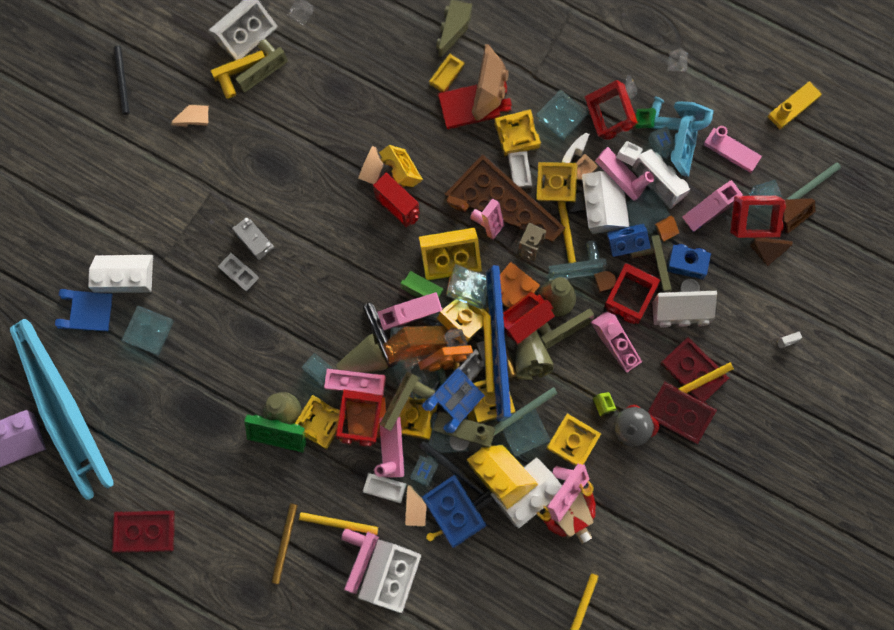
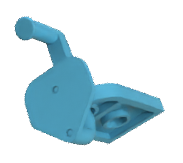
(687, 126)

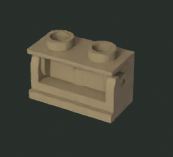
(531, 241)

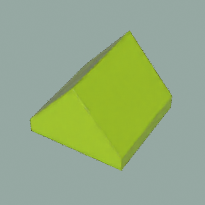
(604, 403)

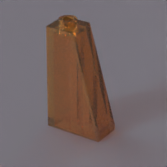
(415, 342)

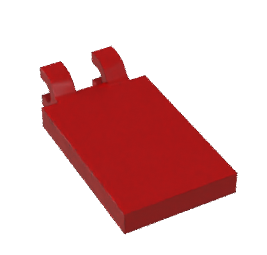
(458, 107)

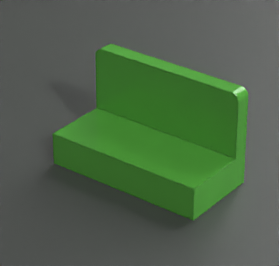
(420, 286)

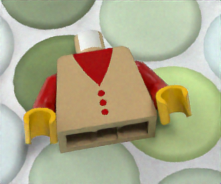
(576, 518)

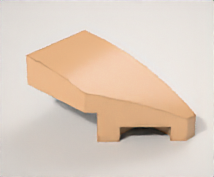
(192, 115)
(584, 166)
(372, 167)
(415, 508)

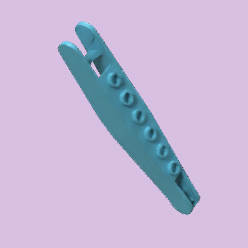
(59, 411)

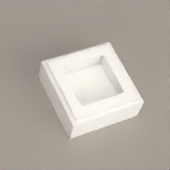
(789, 340)

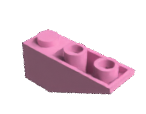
(712, 206)
(409, 311)
(616, 340)

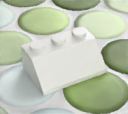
(243, 28)
(666, 182)
(604, 203)
(121, 274)
(684, 308)
(536, 498)
(389, 576)

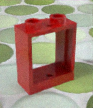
(602, 95)
(396, 200)
(740, 215)
(639, 277)
(526, 316)
(359, 397)

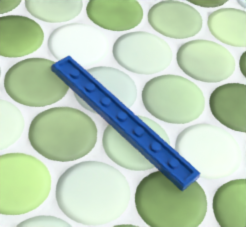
(498, 344)

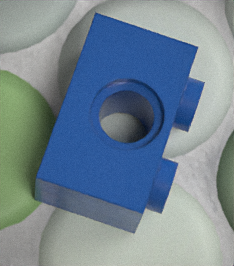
(628, 240)
(678, 265)

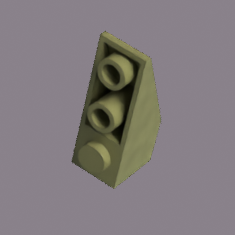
(456, 23)

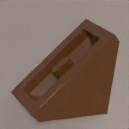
(797, 211)
(770, 249)

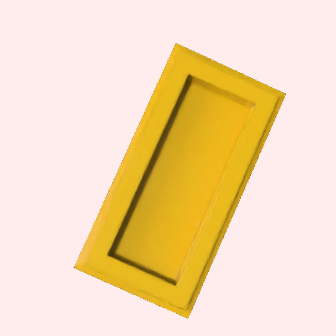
(446, 73)

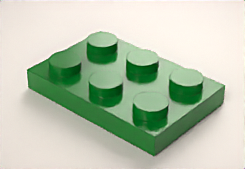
(275, 433)

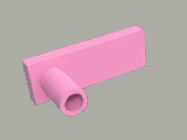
(731, 149)
(622, 175)
(490, 218)
(354, 381)
(391, 452)
(568, 491)
(367, 546)

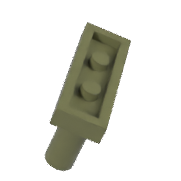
(273, 60)
(656, 248)
(551, 337)
(408, 385)
(466, 430)

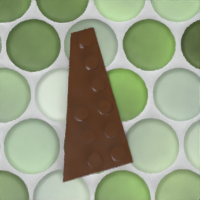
(517, 208)

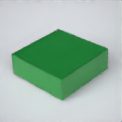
(645, 118)

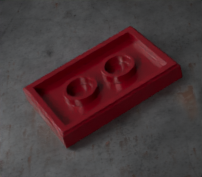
(690, 363)
(681, 412)
(143, 531)

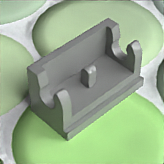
(253, 238)
(472, 365)

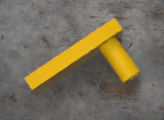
(223, 72)
(794, 105)

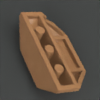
(490, 84)

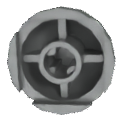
(633, 426)

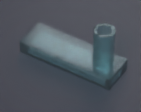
(580, 269)

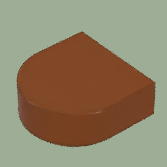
(458, 204)
(605, 281)

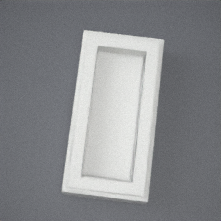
(629, 153)
(520, 169)
(384, 488)

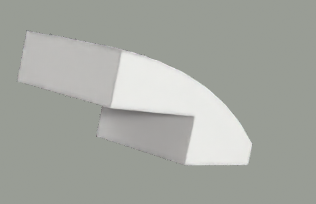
(576, 148)

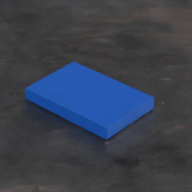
(454, 511)

